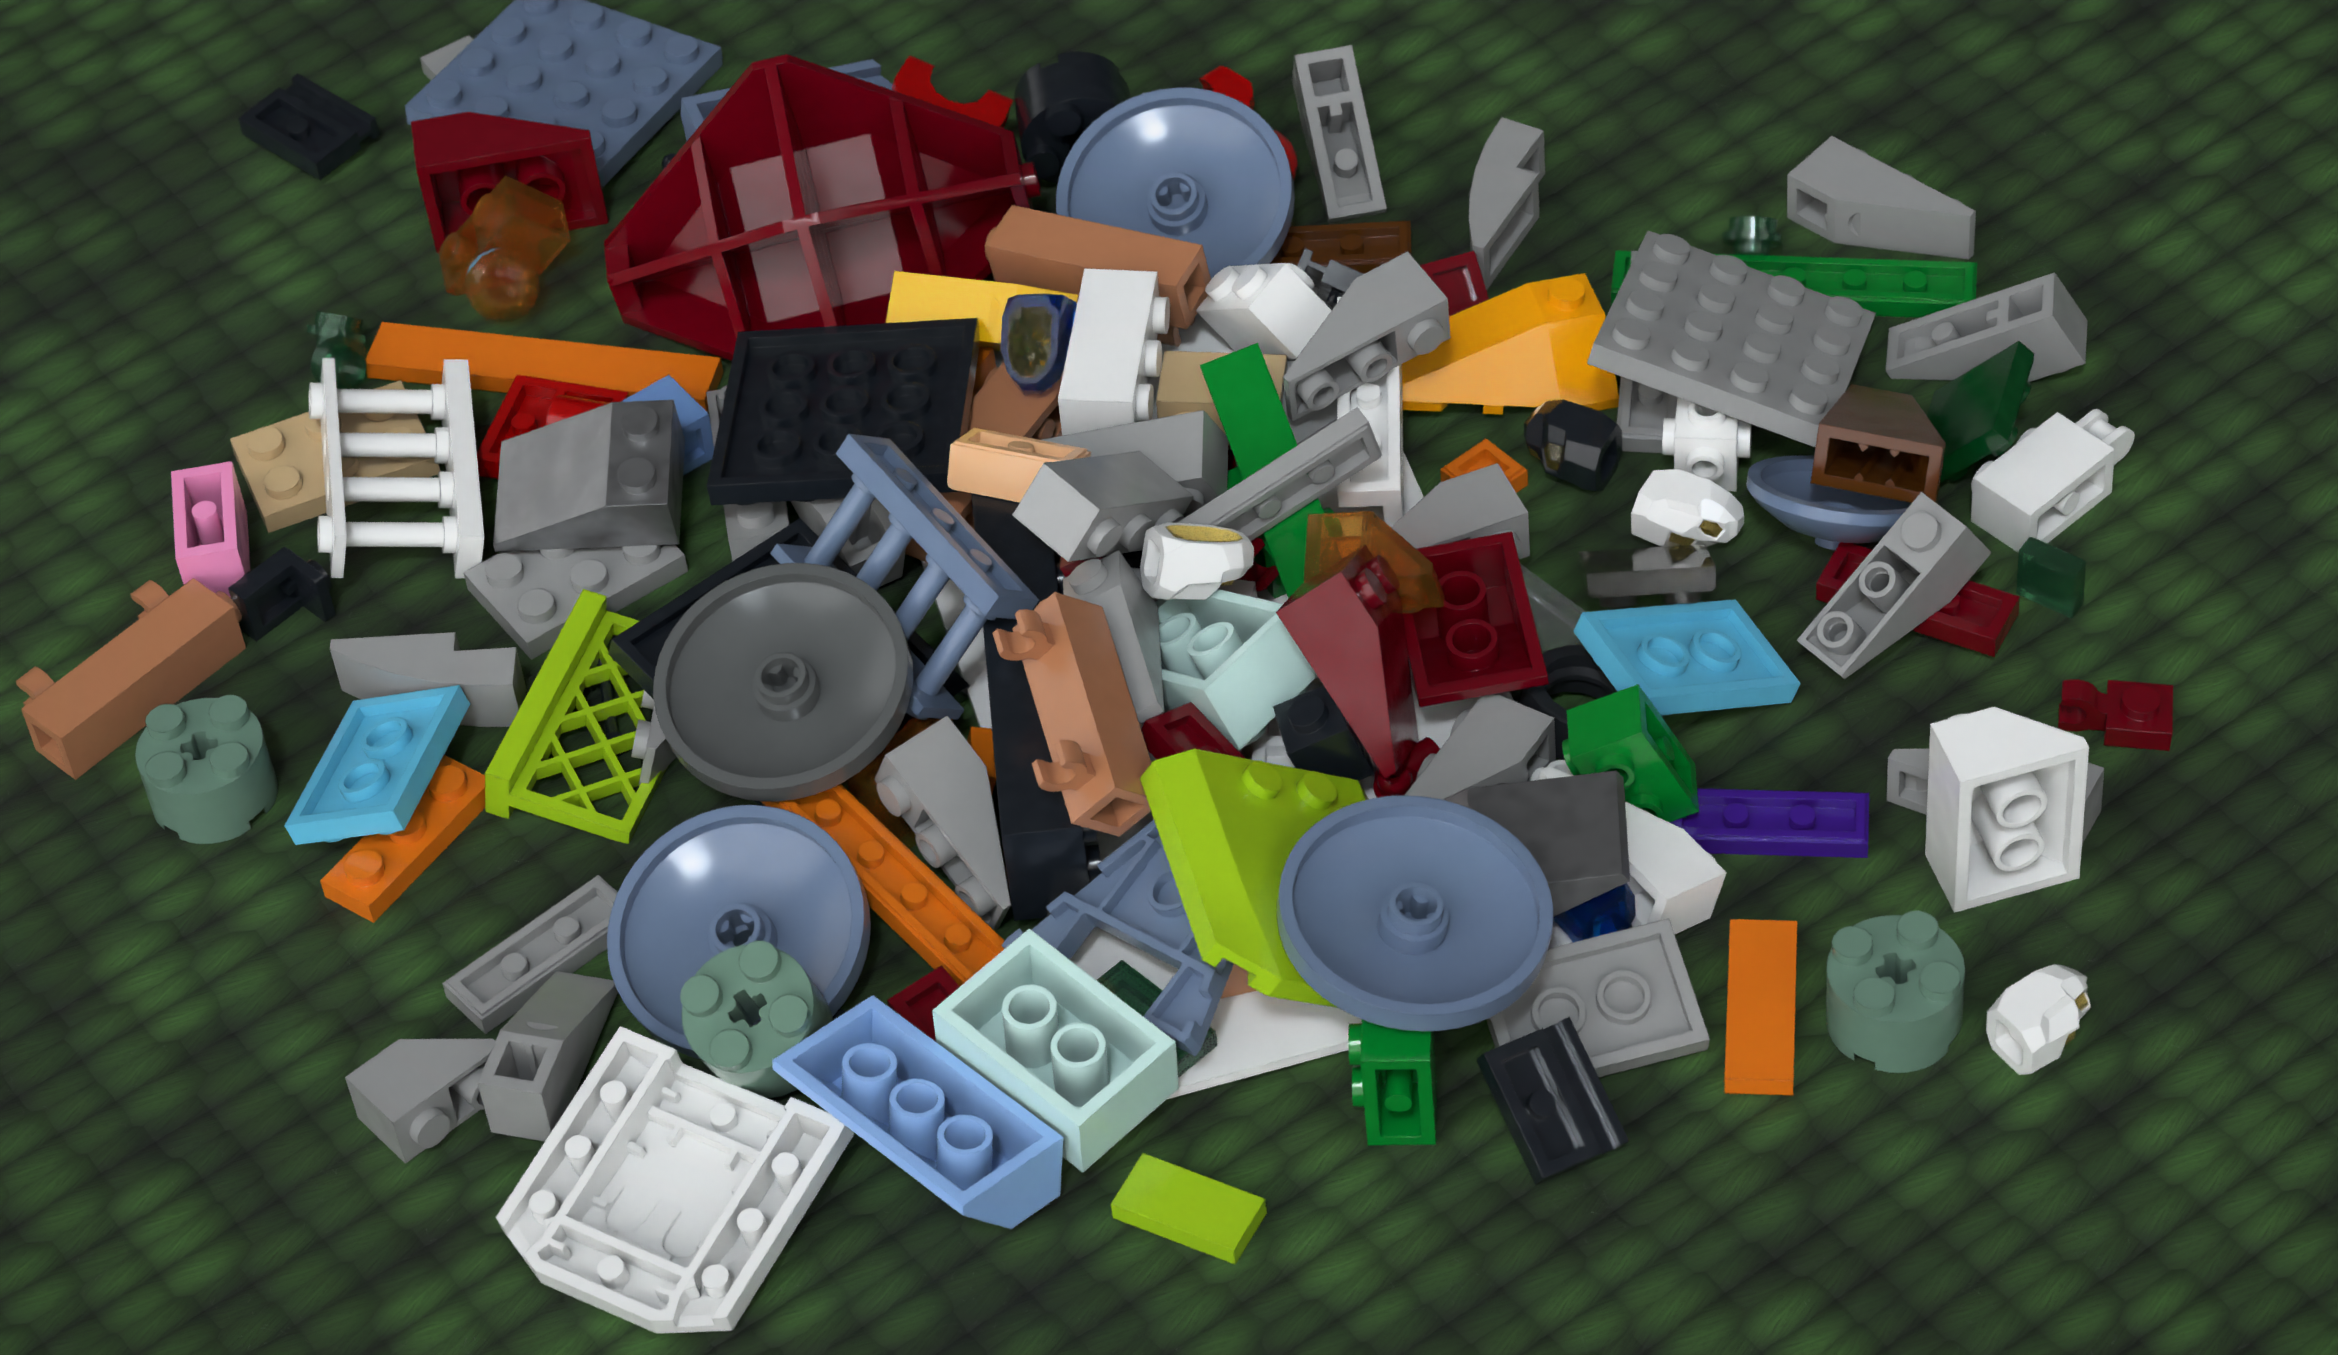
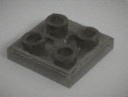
(1622, 574)

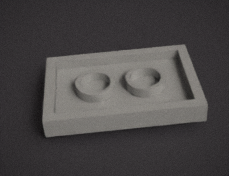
(537, 589)
(1622, 995)

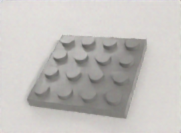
(1731, 337)

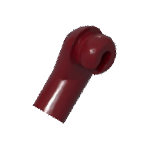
(1406, 775)

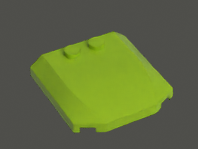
(1227, 842)

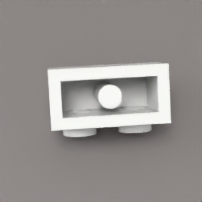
(1264, 307)

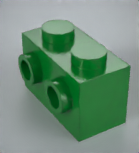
(1632, 738)
(1394, 1083)

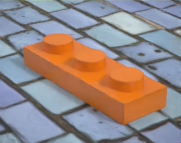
(386, 865)

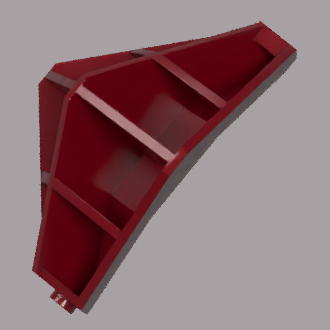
(806, 206)

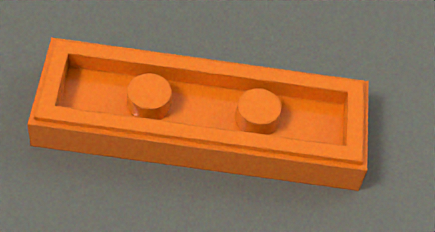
(1761, 1007)

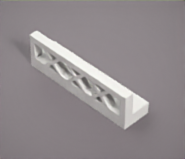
(1382, 480)

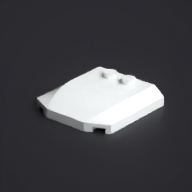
(683, 1176)

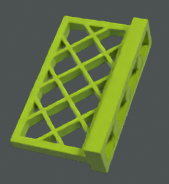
(548, 714)

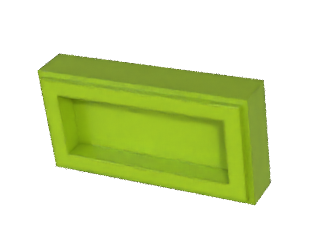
(1189, 1208)

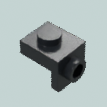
(279, 590)

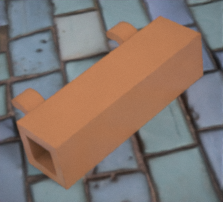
(1054, 249)
(147, 665)
(1082, 712)

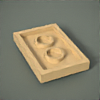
(287, 466)

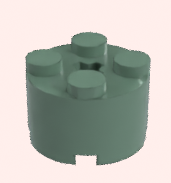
(206, 768)
(1895, 991)
(733, 994)

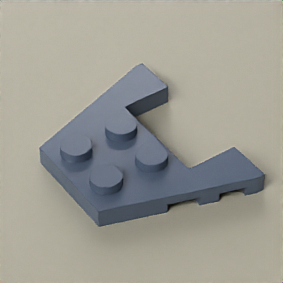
(1143, 907)

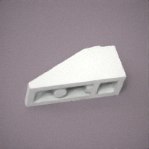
(1666, 869)

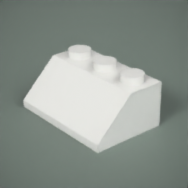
(1113, 350)
(2003, 806)

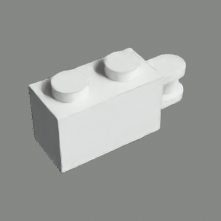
(2048, 478)

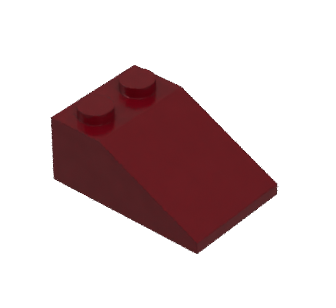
(471, 152)
(1484, 632)
(1356, 643)

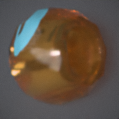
(502, 285)

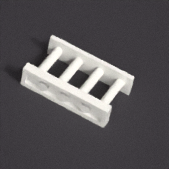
(448, 445)

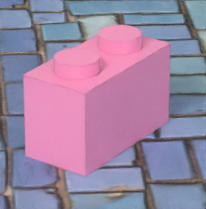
(210, 526)

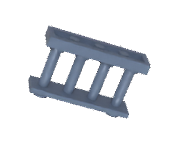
(952, 553)

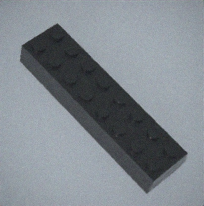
(1038, 840)

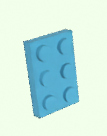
(1688, 656)
(377, 765)

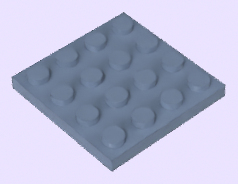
(575, 70)

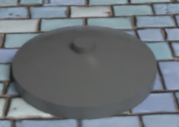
(783, 682)

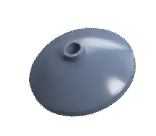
(1819, 511)

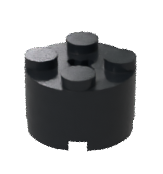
(1061, 103)

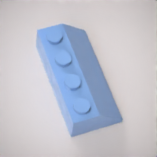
(929, 1114)

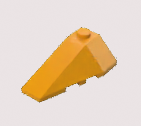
(1517, 353)

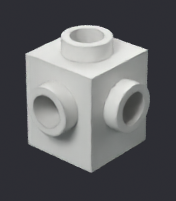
(1707, 443)

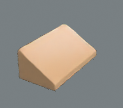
(1002, 463)

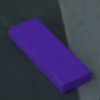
(1780, 823)

